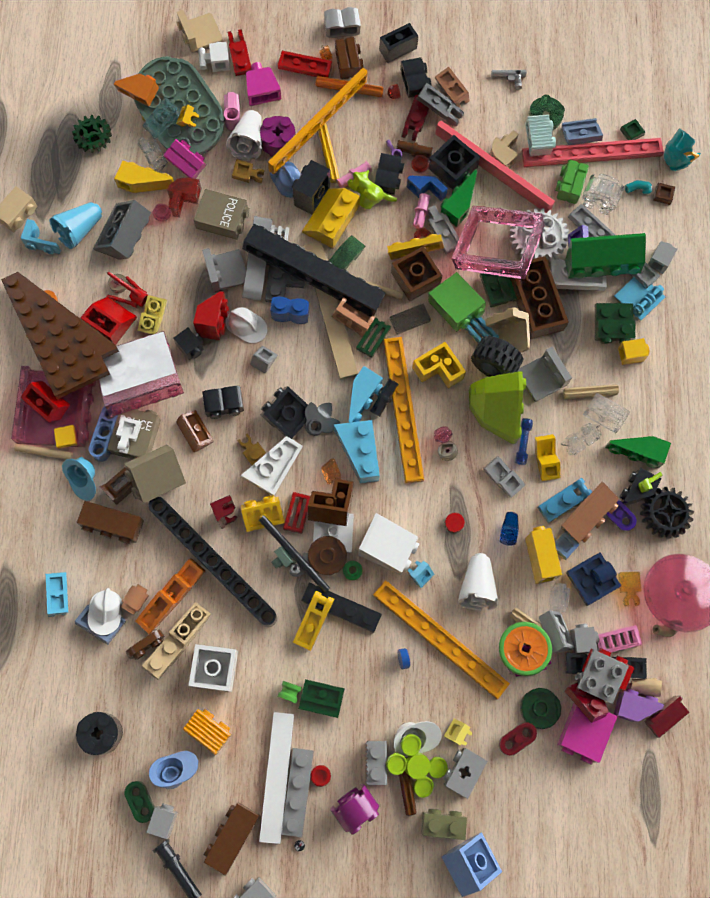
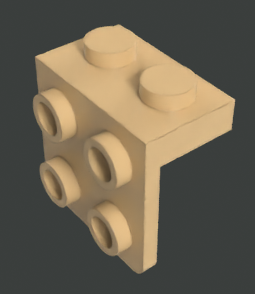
(198, 31)
(512, 327)

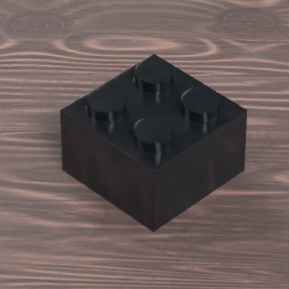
(453, 162)
(311, 186)

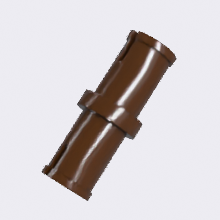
(414, 149)

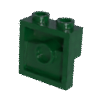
(614, 322)

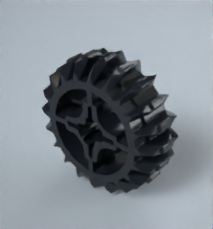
(666, 526)

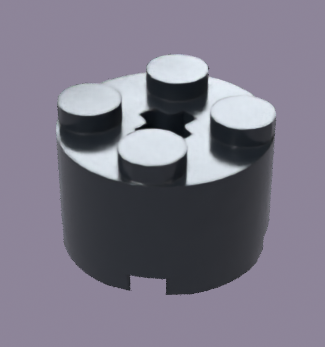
(107, 741)

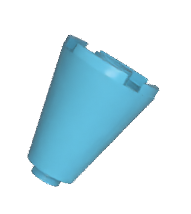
(75, 223)

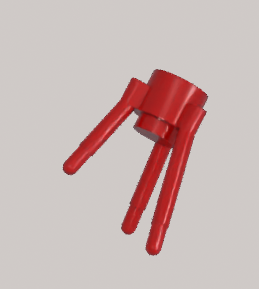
(137, 295)

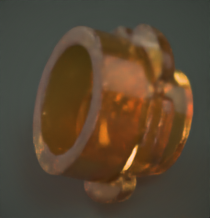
(325, 52)

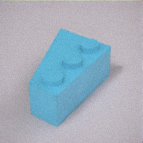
(360, 447)

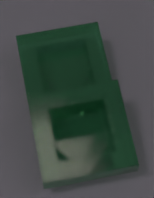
(347, 253)

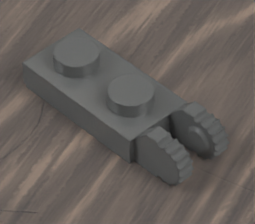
(440, 104)

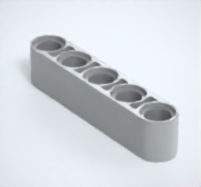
(255, 268)

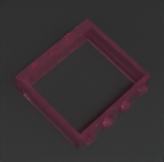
(497, 266)

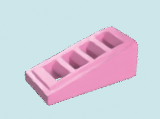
(634, 635)

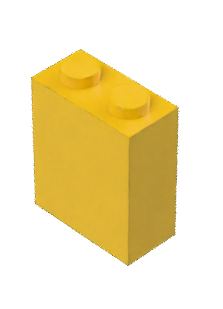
(543, 555)

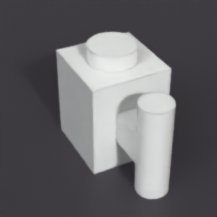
(217, 57)

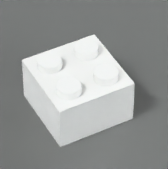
(213, 668)

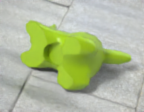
(370, 193)

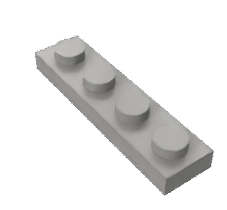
(297, 792)

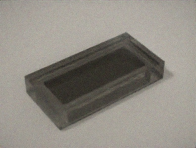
(410, 319)

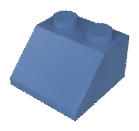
(472, 865)

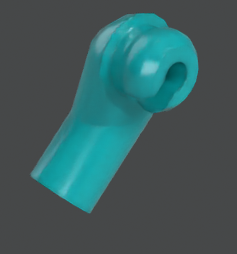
(639, 184)

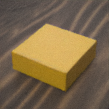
(65, 436)

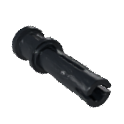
(172, 862)

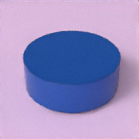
(403, 658)

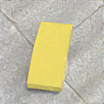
(152, 315)

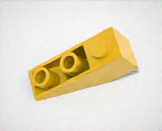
(140, 179)

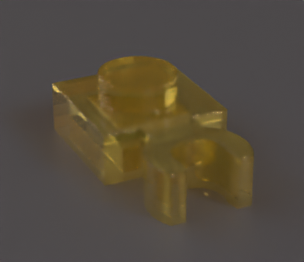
(630, 584)

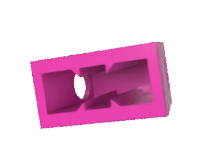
(262, 85)

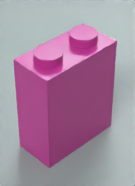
(584, 737)

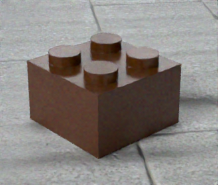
(416, 273)

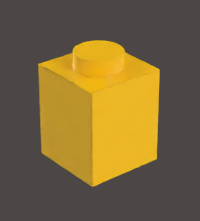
(633, 351)

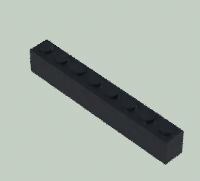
(313, 270)

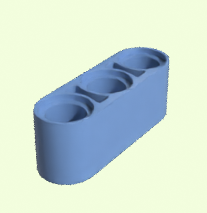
(102, 442)

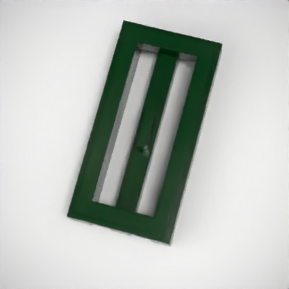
(380, 325)

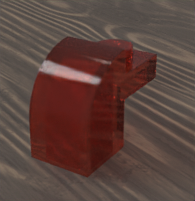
(181, 191)

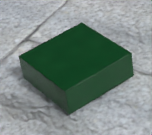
(632, 130)

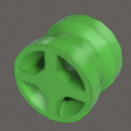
(289, 691)

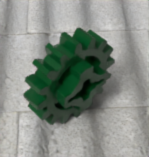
(92, 134)

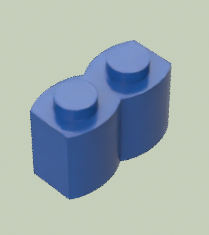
(287, 310)

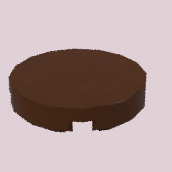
(327, 555)

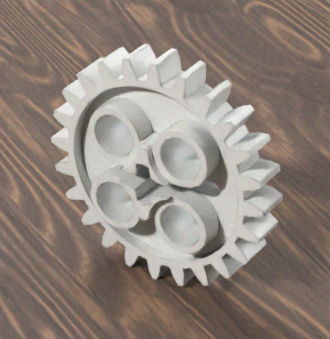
(555, 233)

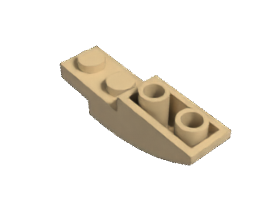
(177, 641)

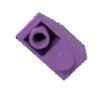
(634, 707)

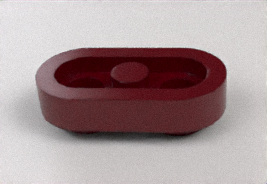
(518, 740)

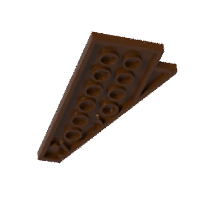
(63, 343)

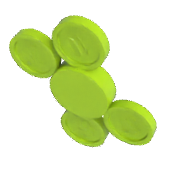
(416, 765)

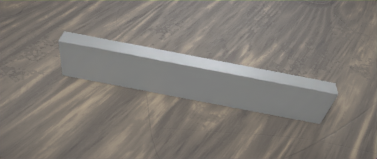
(596, 228)

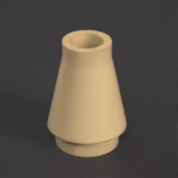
(648, 686)

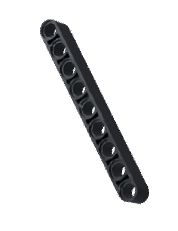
(208, 552)

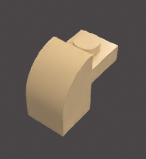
(502, 150)

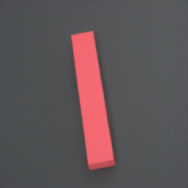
(596, 152)
(500, 171)

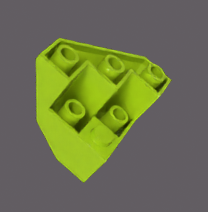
(499, 405)

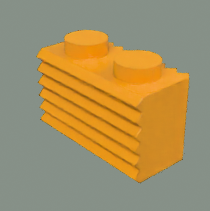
(207, 731)

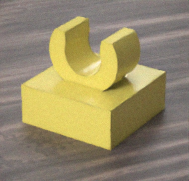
(457, 732)

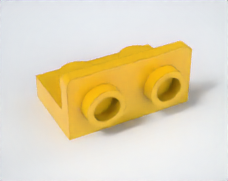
(254, 510)

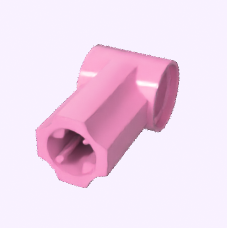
(231, 110)

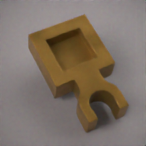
(243, 172)
(252, 452)

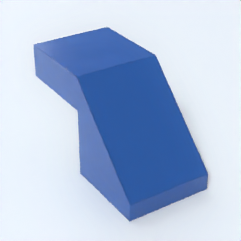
(422, 184)

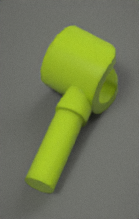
(645, 485)

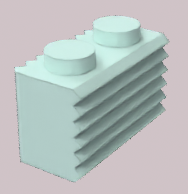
(540, 135)

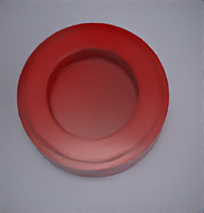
(454, 522)
(320, 775)

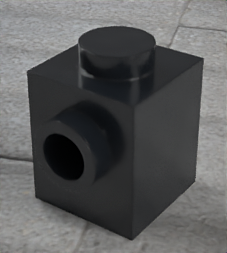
(189, 343)

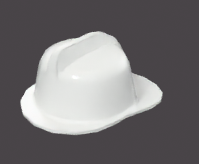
(246, 325)
(104, 612)
(427, 732)

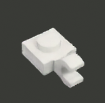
(127, 431)

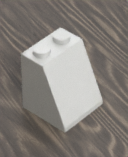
(388, 545)

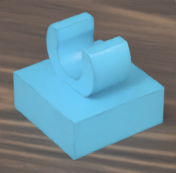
(421, 574)

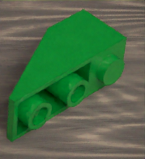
(459, 203)
(645, 449)

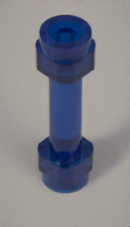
(521, 456)

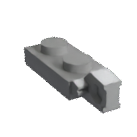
(441, 225)

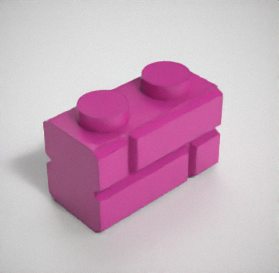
(184, 159)

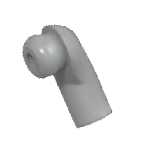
(296, 570)

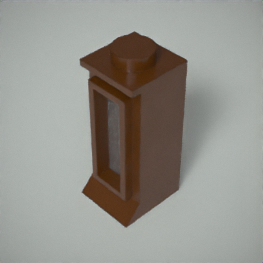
(118, 487)

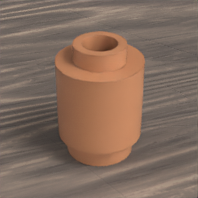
(134, 599)

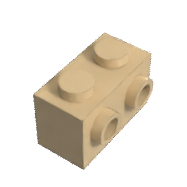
(16, 209)

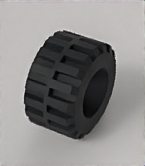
(496, 357)

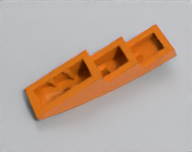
(170, 596)

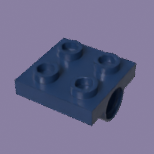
(594, 578)

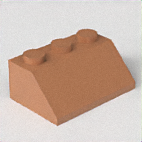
(591, 513)

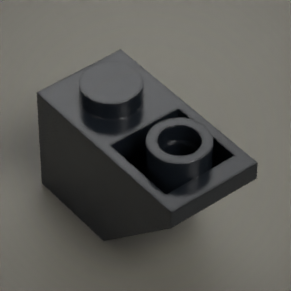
(633, 493)

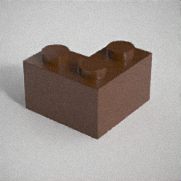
(333, 506)

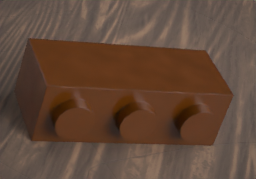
(110, 522)
(230, 838)

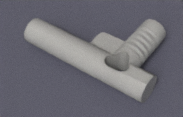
(512, 75)

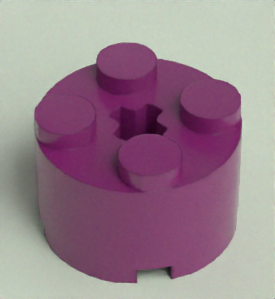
(276, 133)
(355, 809)

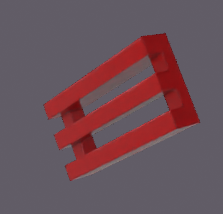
(286, 525)

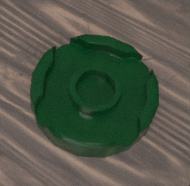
(540, 708)

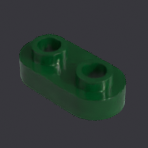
(136, 803)

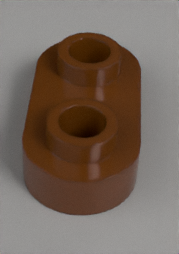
(152, 640)

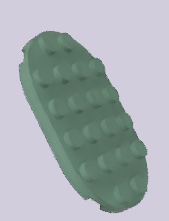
(184, 86)

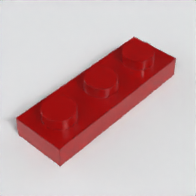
(304, 64)

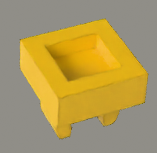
(185, 116)

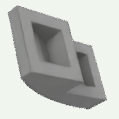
(504, 477)

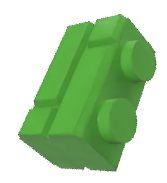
(572, 182)

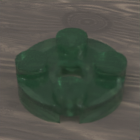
(550, 105)

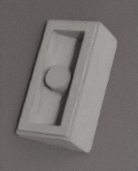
(557, 631)

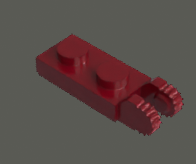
(415, 119)

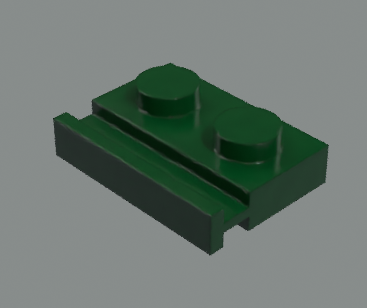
(498, 289)
(321, 698)

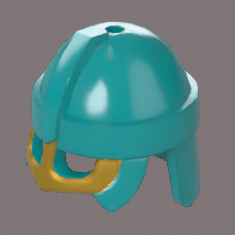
(678, 149)

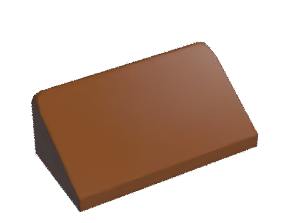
(194, 430)

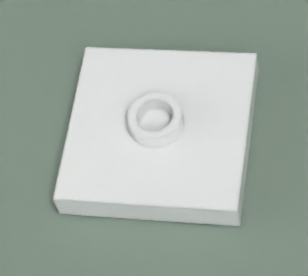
(343, 533)

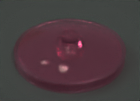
(679, 592)

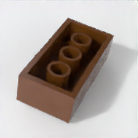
(540, 299)

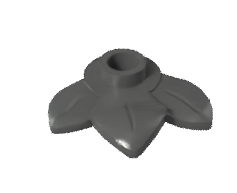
(321, 416)

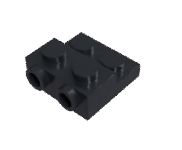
(285, 412)

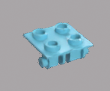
(643, 299)

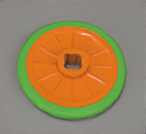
(538, 653)

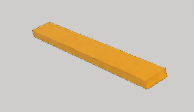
(317, 121)
(403, 411)
(441, 639)

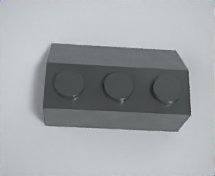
(122, 230)

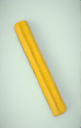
(328, 153)

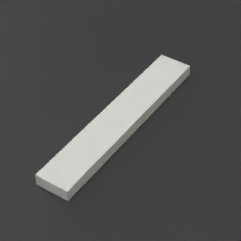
(276, 778)

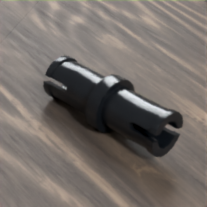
(384, 397)

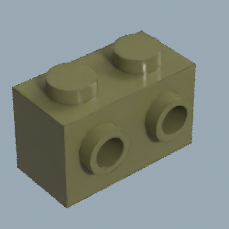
(444, 825)

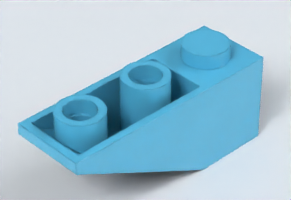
(364, 388)

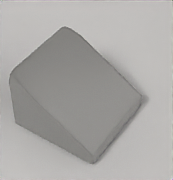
(263, 359)

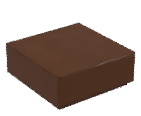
(664, 193)

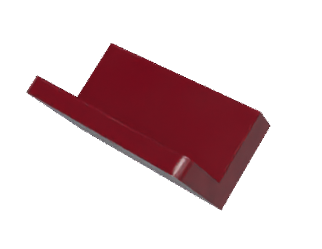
(667, 717)

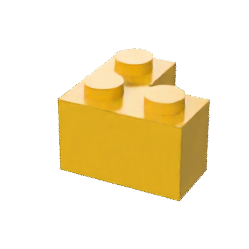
(441, 362)

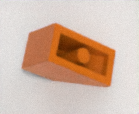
(138, 87)

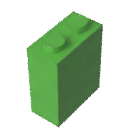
(457, 302)

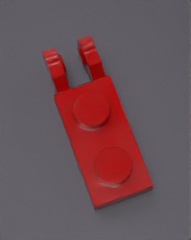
(239, 54)

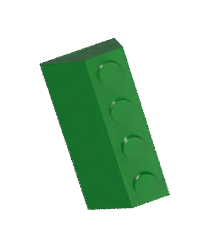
(606, 255)

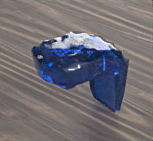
(510, 529)

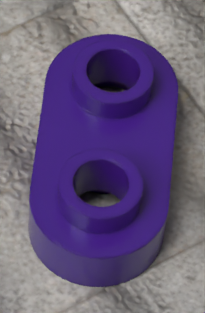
(620, 513)

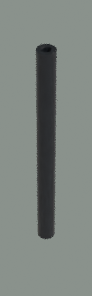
(294, 554)

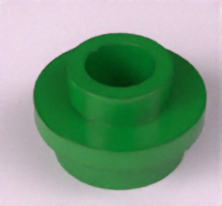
(350, 576)

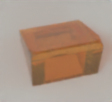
(331, 471)

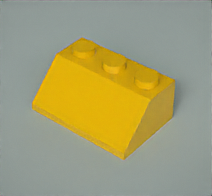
(332, 216)

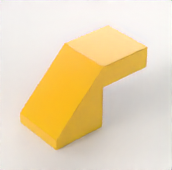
(546, 457)

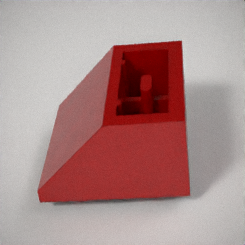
(211, 316)
(109, 319)

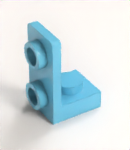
(30, 239)

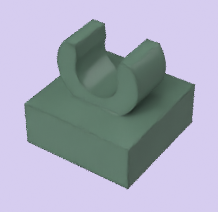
(283, 558)

